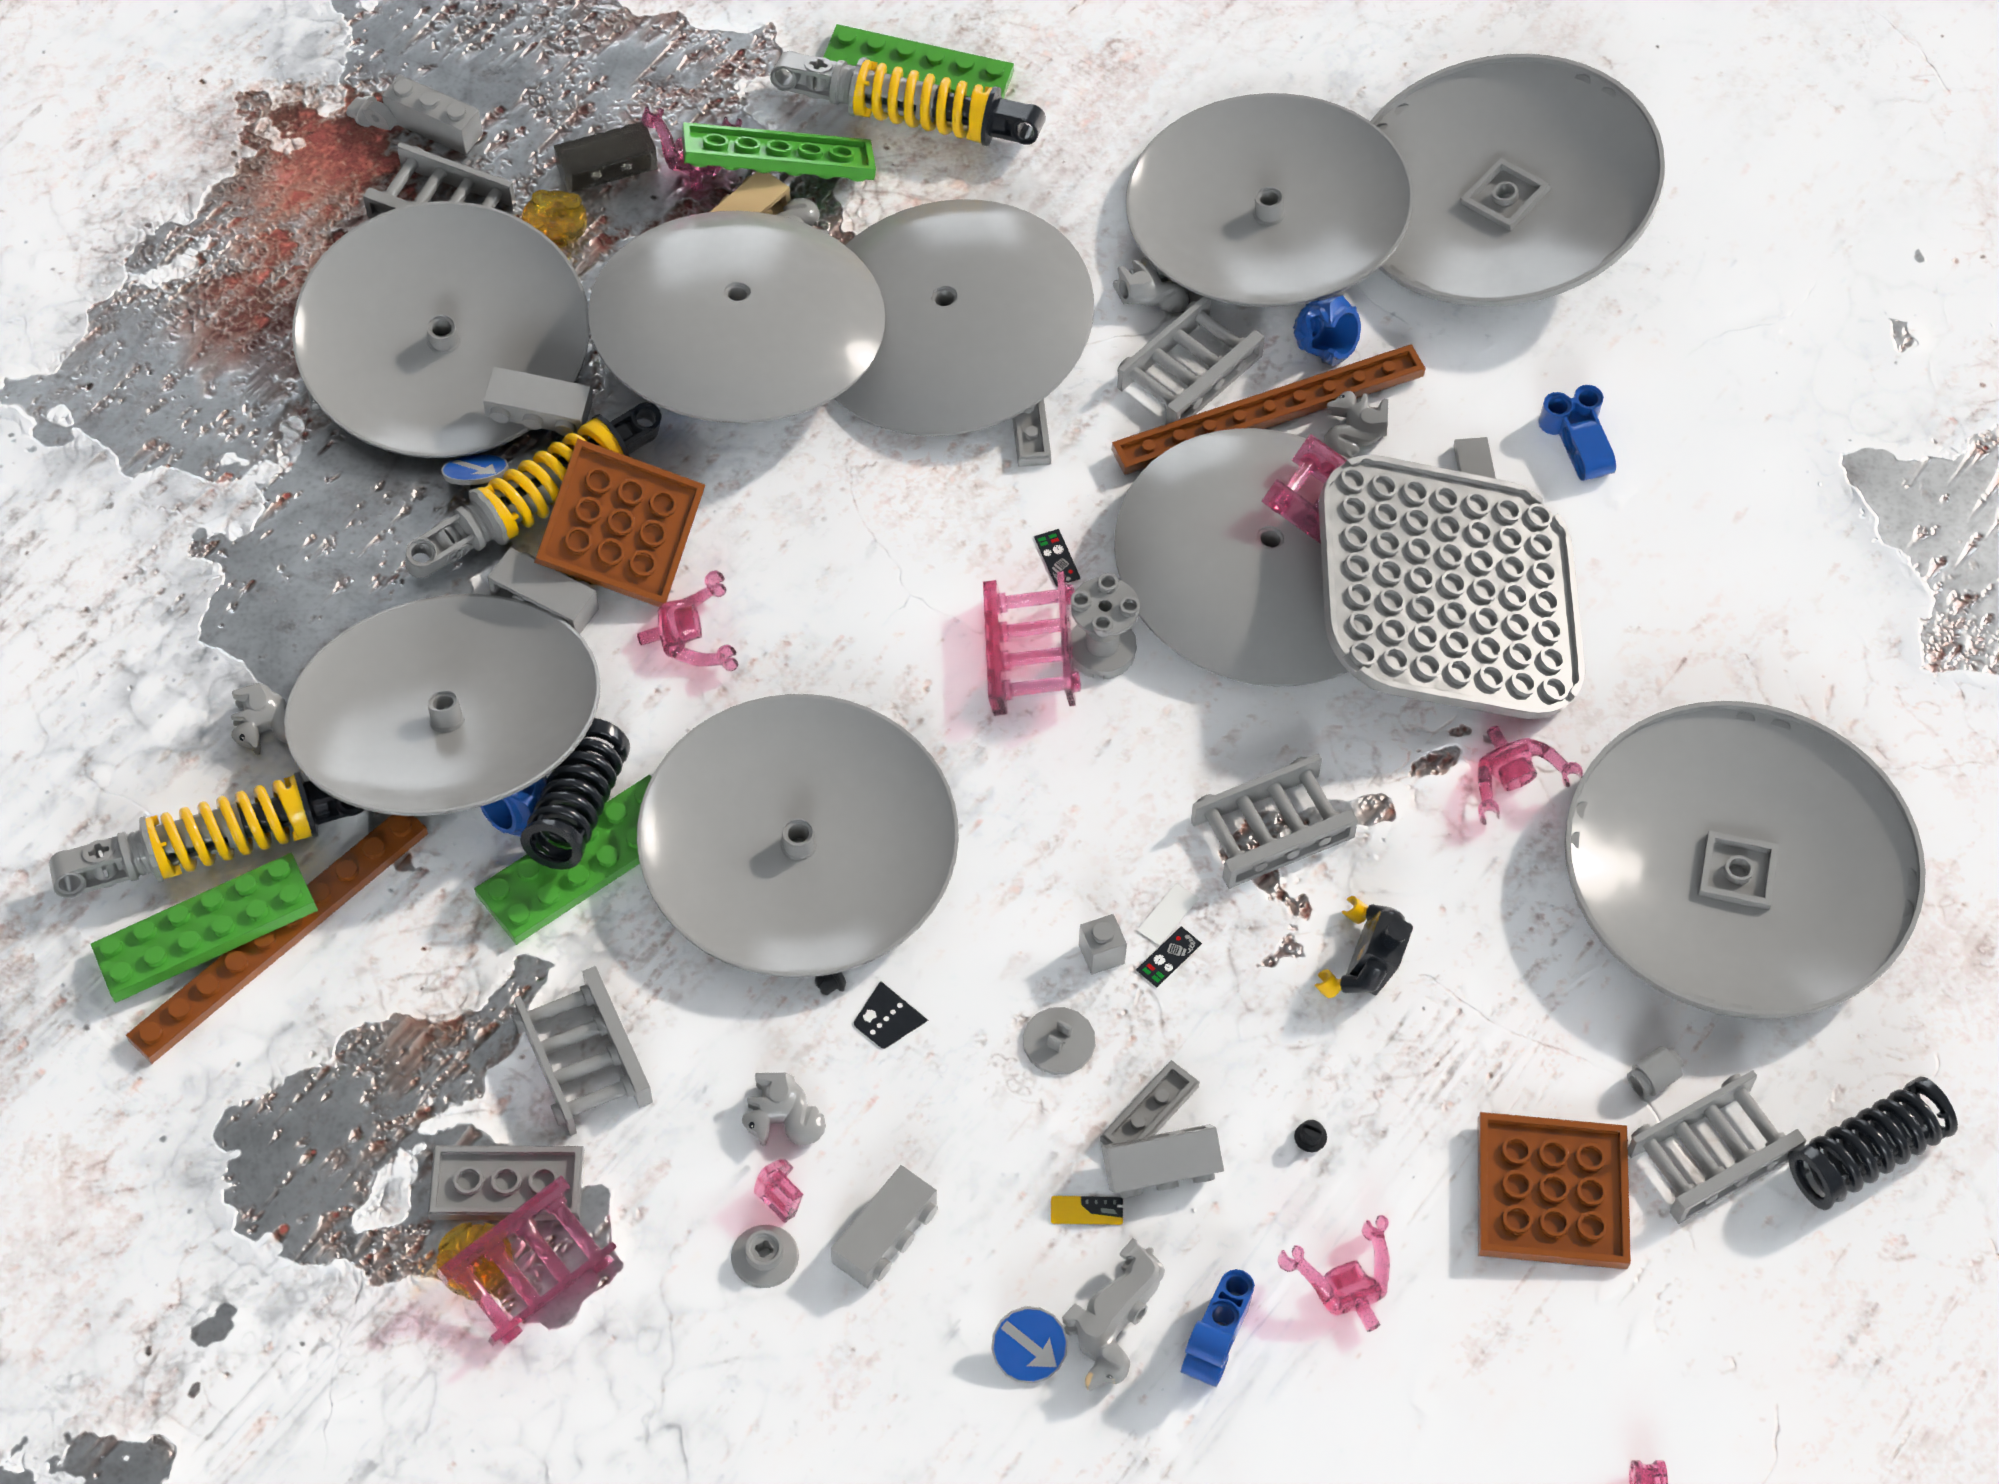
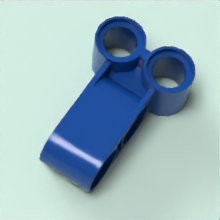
(1580, 430)
(1212, 1342)

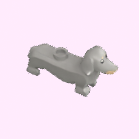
(1112, 1311)

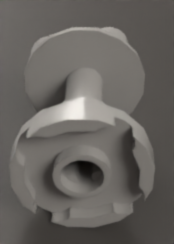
(1103, 632)

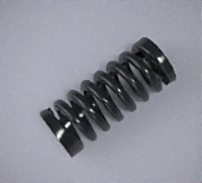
(575, 798)
(1913, 1113)

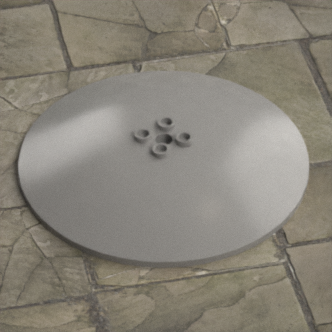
(1530, 125)
(1761, 789)

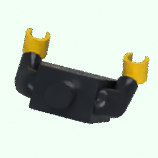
(1376, 953)

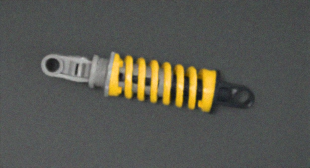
(870, 89)
(526, 490)
(198, 836)

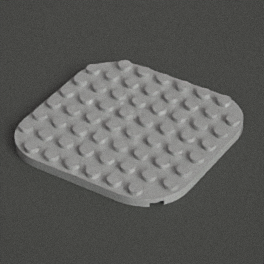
(1450, 588)

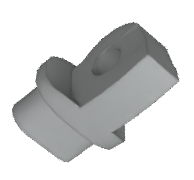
(370, 112)

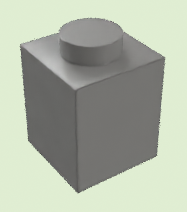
(1102, 944)

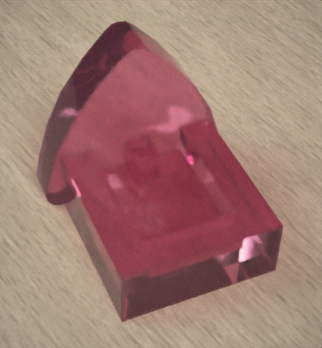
(777, 1190)

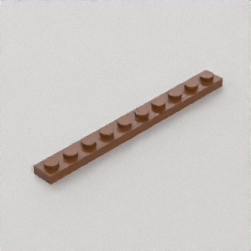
(1274, 405)
(243, 964)

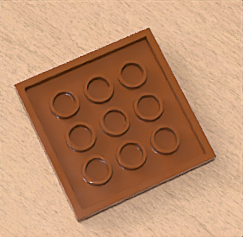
(620, 523)
(1553, 1190)

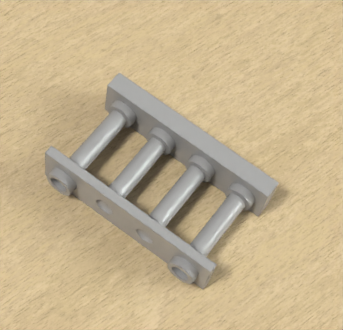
(438, 170)
(1200, 388)
(1274, 852)
(604, 1023)
(1719, 1181)

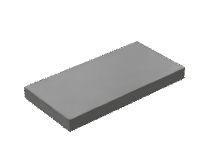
(500, 1179)

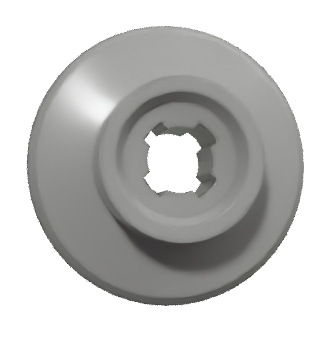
(773, 1268)

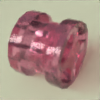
(1648, 1473)

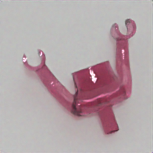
(674, 151)
(681, 624)
(1514, 767)
(1348, 1285)

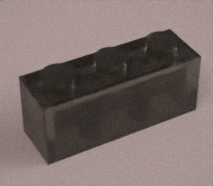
(605, 157)

